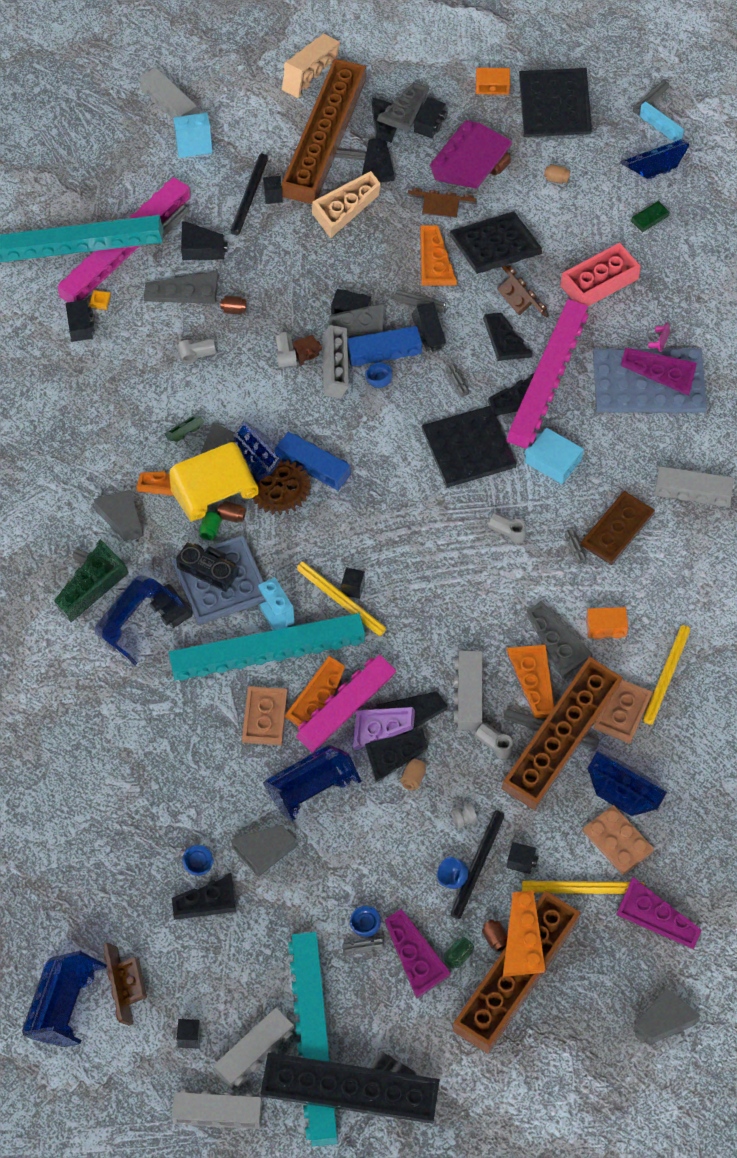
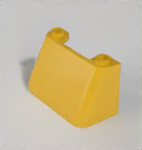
(211, 479)

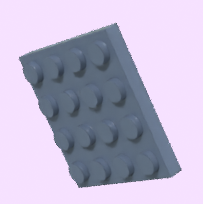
(212, 603)

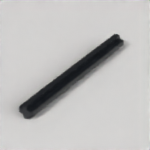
(249, 194)
(477, 864)

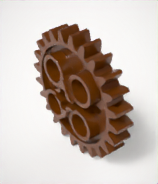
(281, 488)

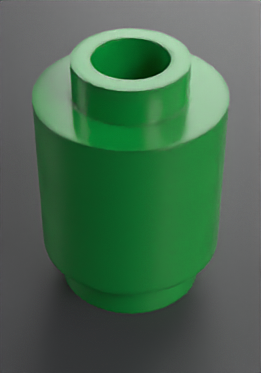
(210, 525)

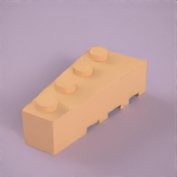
(309, 64)
(346, 202)

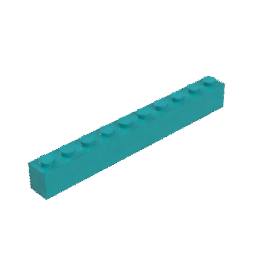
(81, 238)
(266, 647)
(311, 1028)

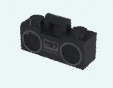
(207, 565)

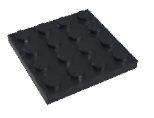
(555, 102)
(495, 242)
(468, 446)

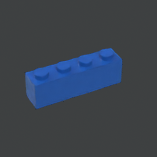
(384, 346)
(315, 461)

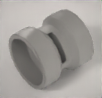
(465, 815)

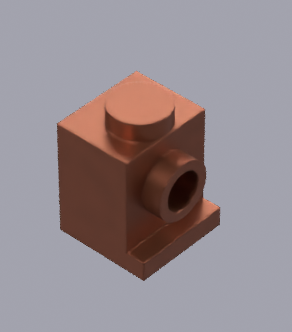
(306, 349)

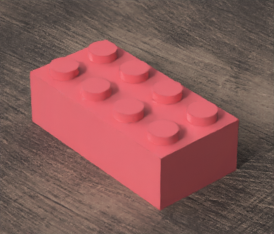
(600, 275)

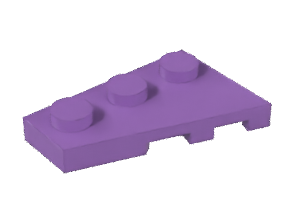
(381, 724)

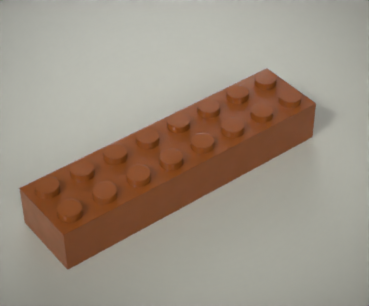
(561, 733)
(501, 997)

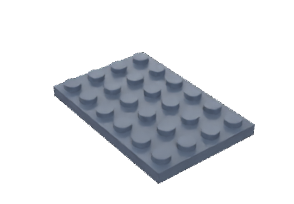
(629, 392)

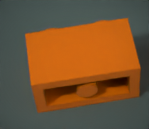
(493, 81)
(606, 622)

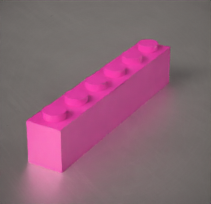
(345, 703)

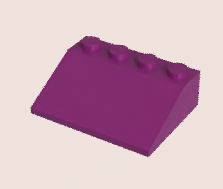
(469, 155)

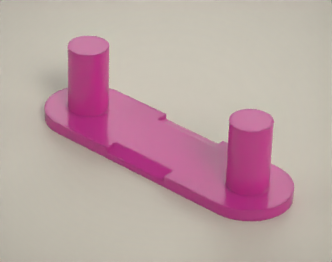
(665, 330)

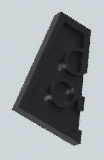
(382, 130)
(378, 161)
(503, 338)
(509, 399)
(425, 707)
(394, 752)
(208, 900)

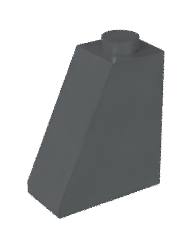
(120, 514)
(264, 848)
(665, 1018)

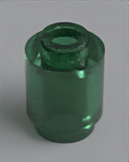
(458, 952)

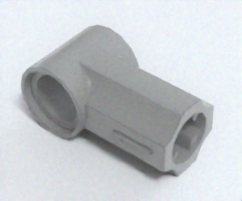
(190, 351)
(286, 355)
(508, 527)
(494, 740)

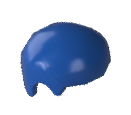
(379, 375)
(197, 860)
(452, 873)
(365, 921)

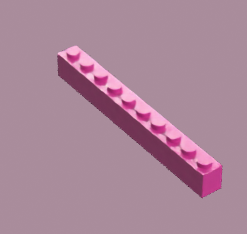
(103, 262)
(547, 374)

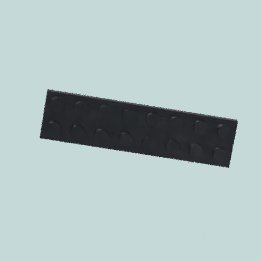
(350, 1088)

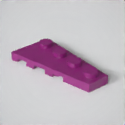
(663, 369)
(653, 913)
(416, 956)

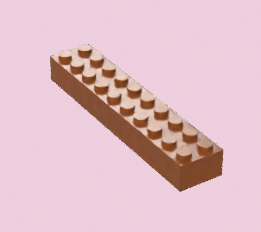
(324, 131)

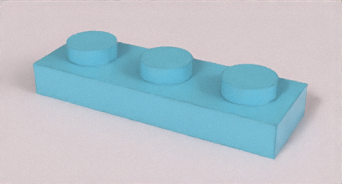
(661, 122)

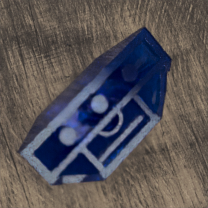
(657, 160)
(258, 451)
(624, 785)

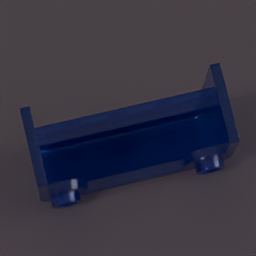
(110, 625)
(309, 777)
(56, 998)

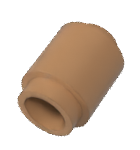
(557, 174)
(413, 774)

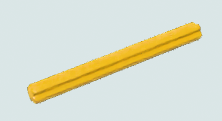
(341, 598)
(666, 675)
(585, 887)

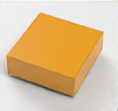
(100, 299)

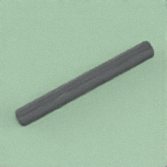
(534, 723)

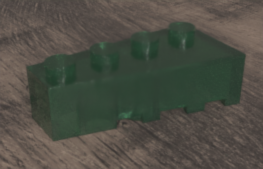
(91, 581)

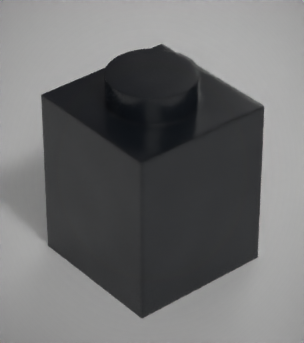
(272, 189)
(353, 582)
(522, 858)
(188, 1033)

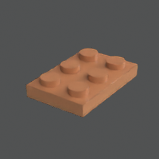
(624, 712)
(264, 715)
(618, 840)

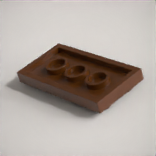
(617, 527)

